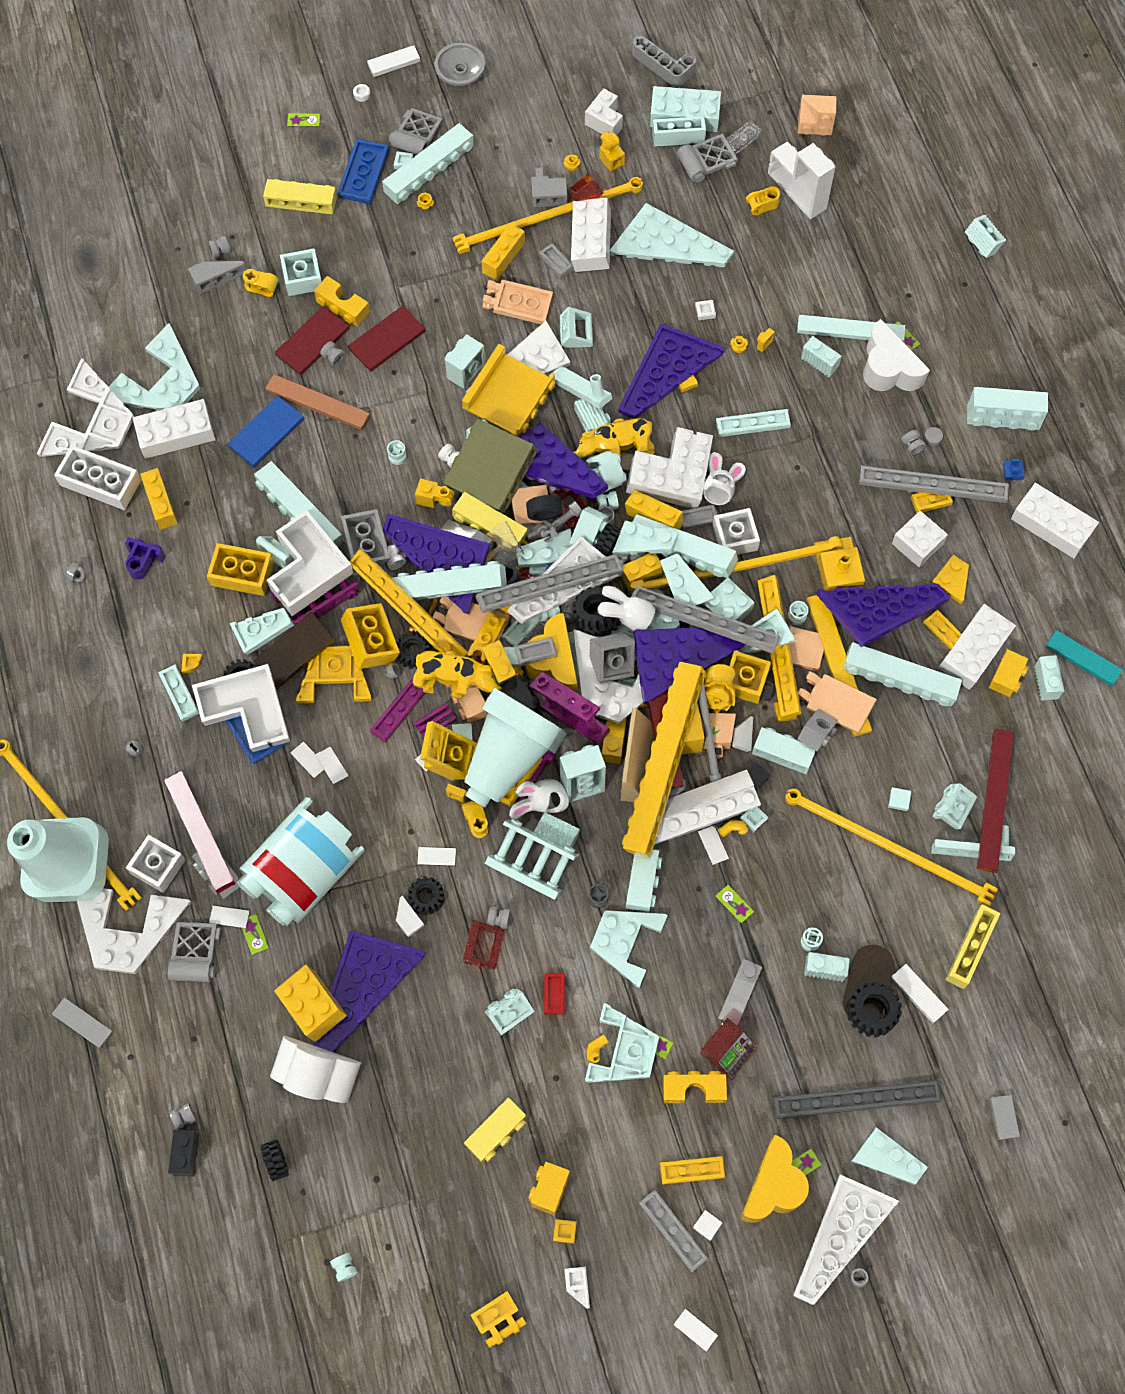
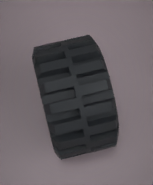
(593, 624)
(886, 998)

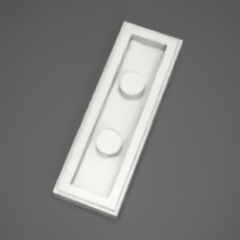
(393, 61)
(919, 993)

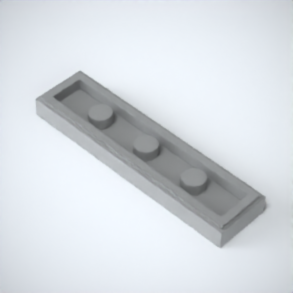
(673, 1231)

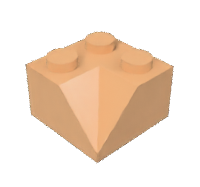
(816, 114)

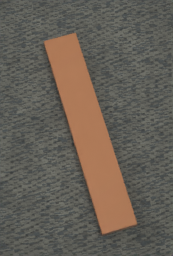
(317, 402)

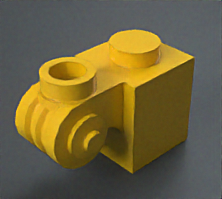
(610, 152)
(429, 492)

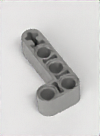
(662, 64)

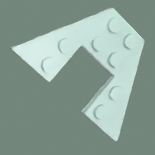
(174, 387)

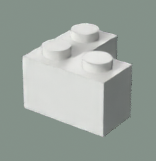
(602, 113)

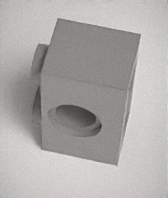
(818, 730)

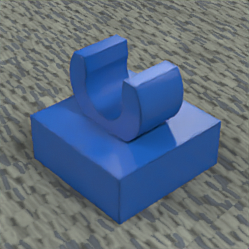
(1013, 469)

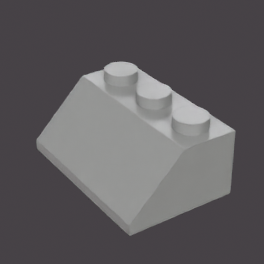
(365, 532)

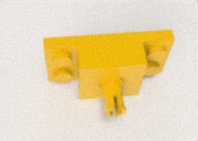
(840, 567)
(446, 752)

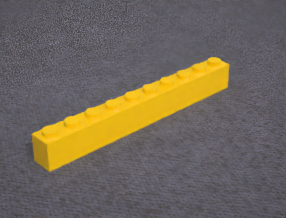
(664, 759)

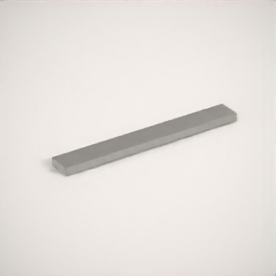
(934, 484)
(549, 583)
(709, 620)

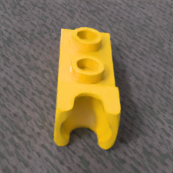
(488, 634)

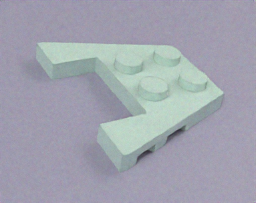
(617, 936)
(632, 1053)

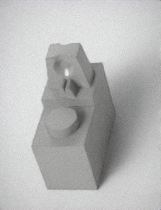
(548, 191)

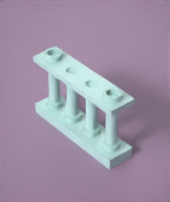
(516, 870)

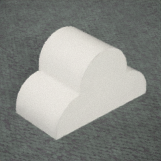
(892, 362)
(314, 1071)

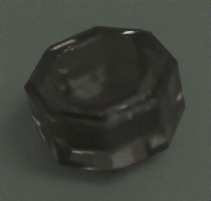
(768, 692)

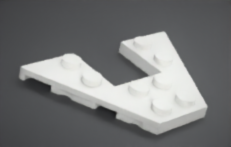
(108, 423)
(612, 697)
(124, 949)

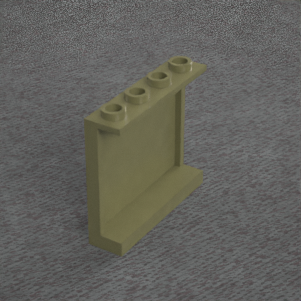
(490, 465)

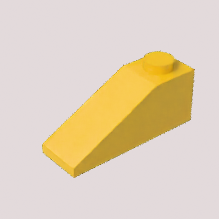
(613, 742)

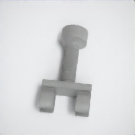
(574, 510)

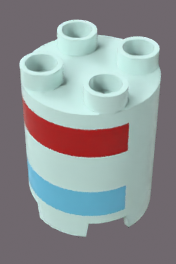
(298, 863)

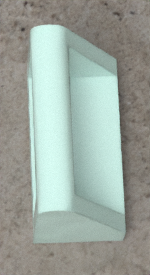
(568, 330)
(279, 553)

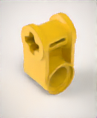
(763, 200)
(262, 282)
(475, 816)

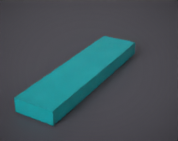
(1084, 658)

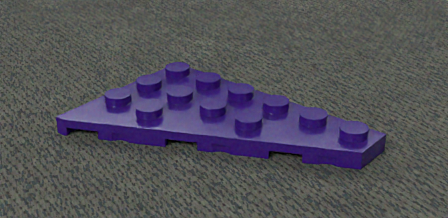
(667, 364)
(560, 466)
(436, 549)
(877, 611)
(662, 650)
(363, 979)

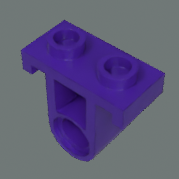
(142, 555)

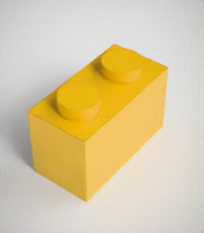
(644, 568)
(499, 662)
(1008, 673)

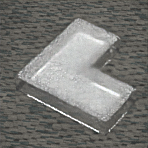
(508, 546)

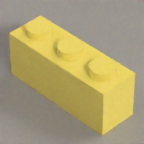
(496, 1131)

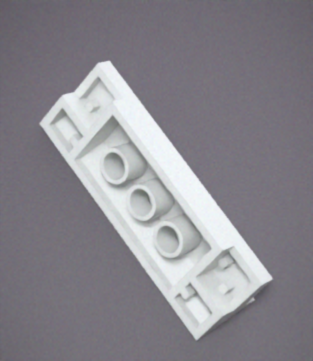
(707, 806)

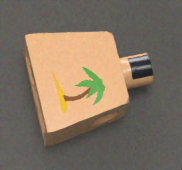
(722, 731)

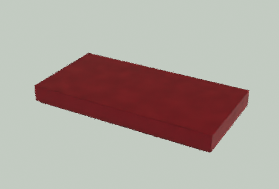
(386, 338)
(307, 342)

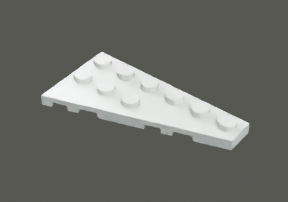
(541, 351)
(576, 554)
(845, 1227)

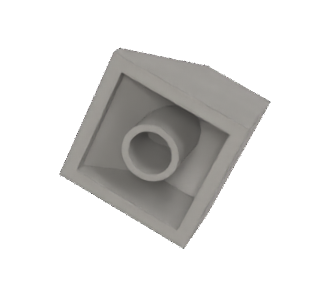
(612, 657)

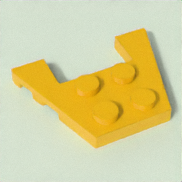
(333, 666)

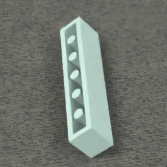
(428, 163)
(291, 499)
(697, 551)
(453, 581)
(902, 674)

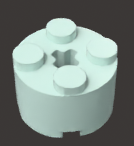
(608, 468)

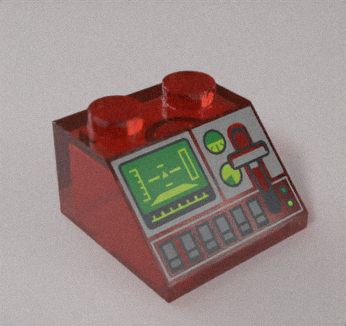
(729, 1049)

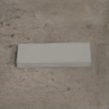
(82, 1023)

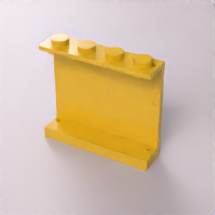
(508, 392)

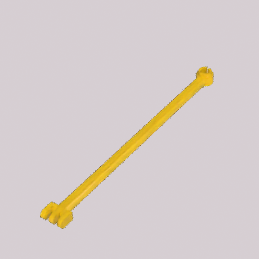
(463, 243)
(833, 544)
(952, 877)
(114, 881)

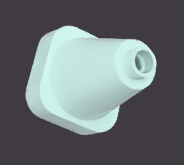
(508, 747)
(60, 858)

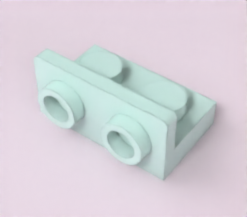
(955, 805)
(509, 1010)

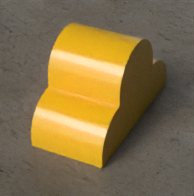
(560, 667)
(777, 1184)

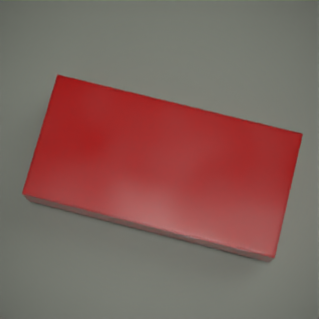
(554, 994)

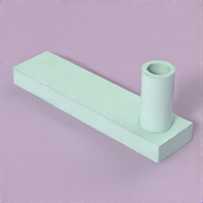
(589, 391)
(968, 849)

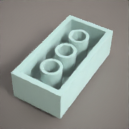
(682, 102)
(1007, 408)
(582, 773)

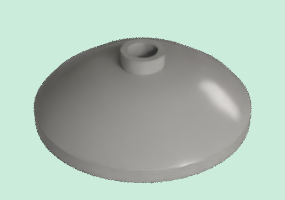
(459, 64)

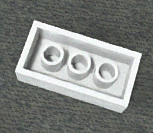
(591, 234)
(173, 428)
(98, 477)
(1054, 520)
(977, 646)

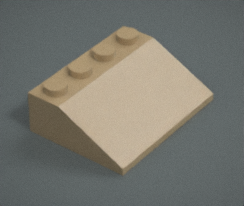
(637, 754)

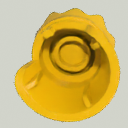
(719, 687)

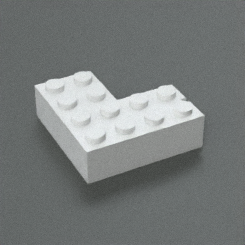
(803, 176)
(675, 478)
(316, 565)
(249, 696)

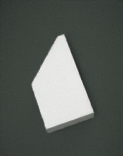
(743, 735)
(407, 918)
(577, 1285)

